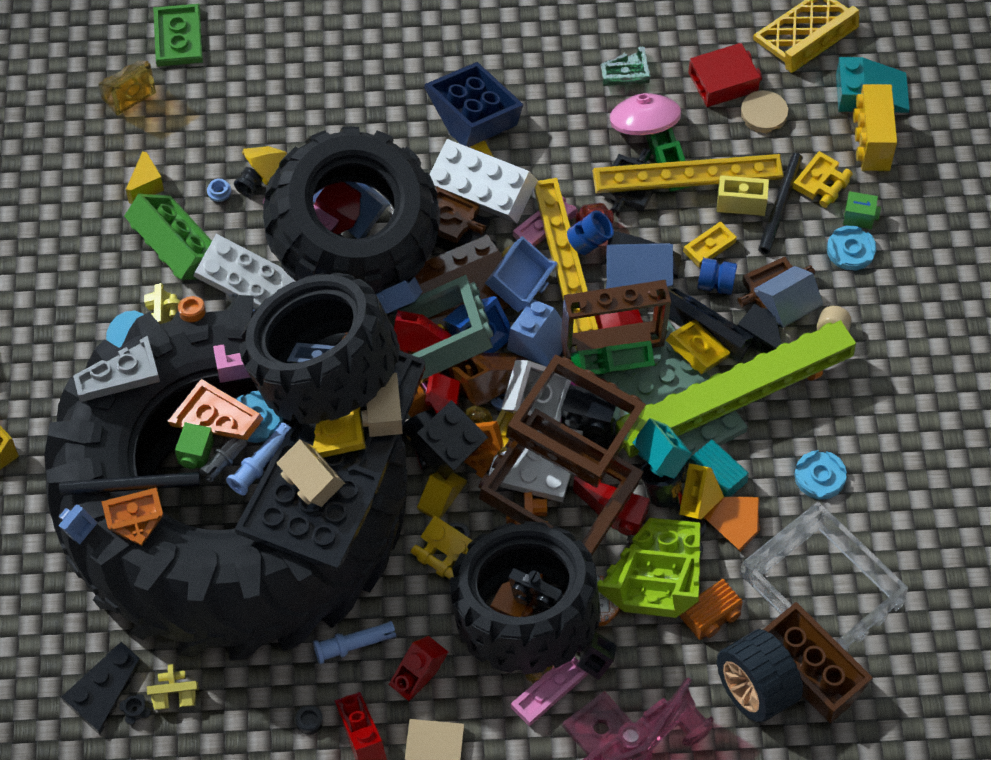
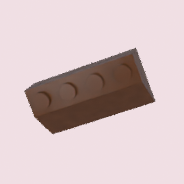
(827, 670)

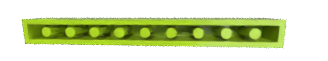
(747, 382)

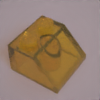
(128, 87)

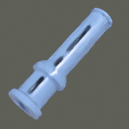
(253, 467)
(342, 644)

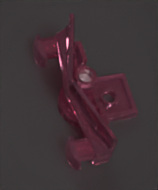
(638, 739)

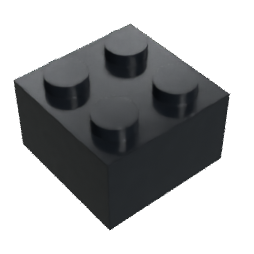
(590, 414)
(448, 439)

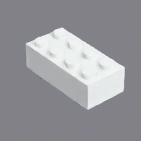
(483, 180)

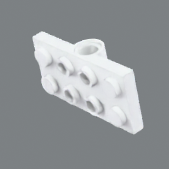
(240, 271)

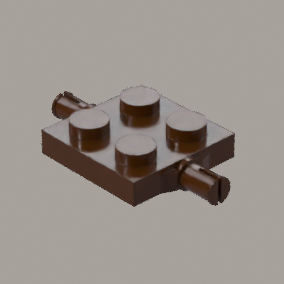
(457, 216)
(762, 275)

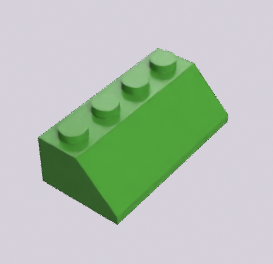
(169, 233)

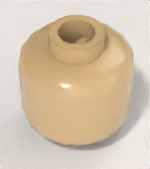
(833, 314)

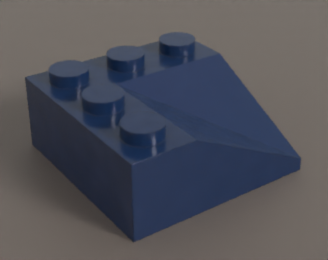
(473, 104)

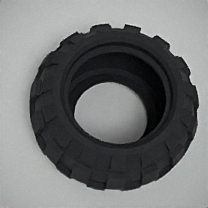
(352, 156)

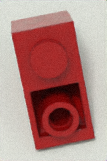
(418, 667)

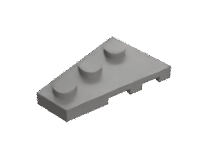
(124, 372)

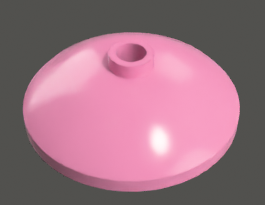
(645, 114)

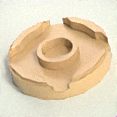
(764, 111)

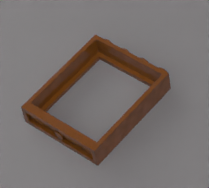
(620, 469)

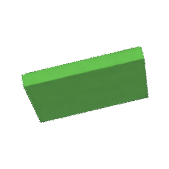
(178, 35)

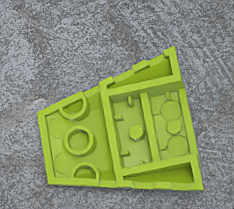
(658, 570)

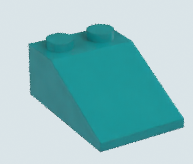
(856, 71)

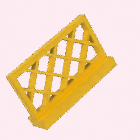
(818, 39)

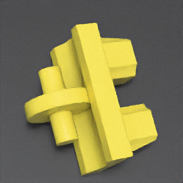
(163, 303)
(186, 690)

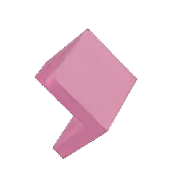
(229, 366)

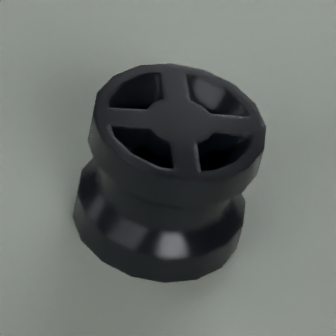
(248, 182)

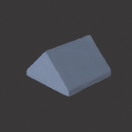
(790, 295)

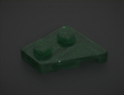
(626, 69)

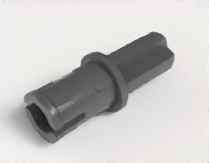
(222, 458)

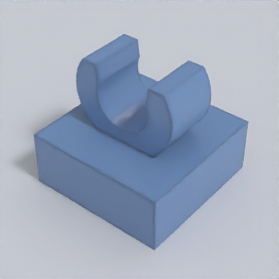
(77, 523)

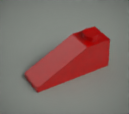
(632, 515)

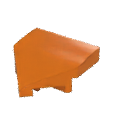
(483, 457)
(133, 515)
(736, 519)

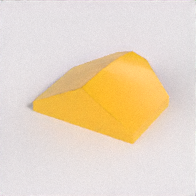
(264, 160)

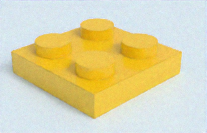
(698, 346)

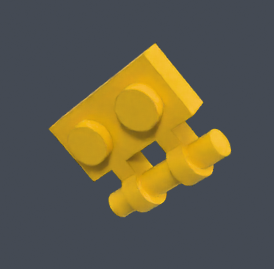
(816, 175)
(447, 540)

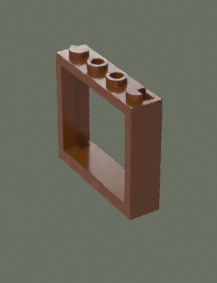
(616, 300)
(556, 452)

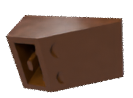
(484, 376)

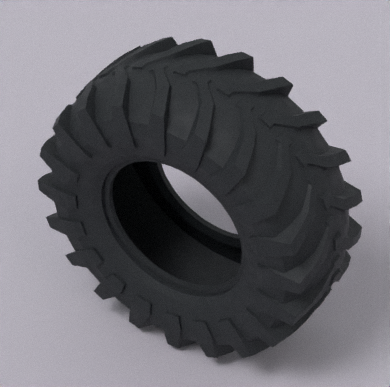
(186, 578)

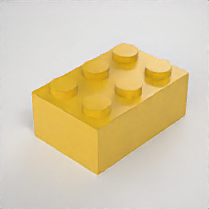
(875, 127)

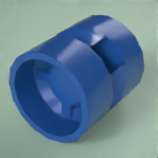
(590, 232)
(717, 276)

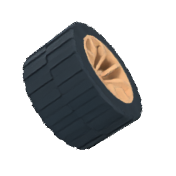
(759, 675)

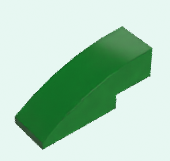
(666, 149)
(615, 358)

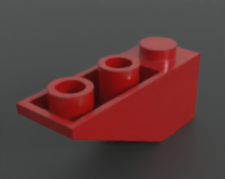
(417, 332)
(360, 728)

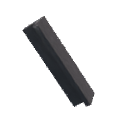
(686, 308)

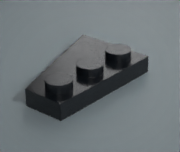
(98, 691)

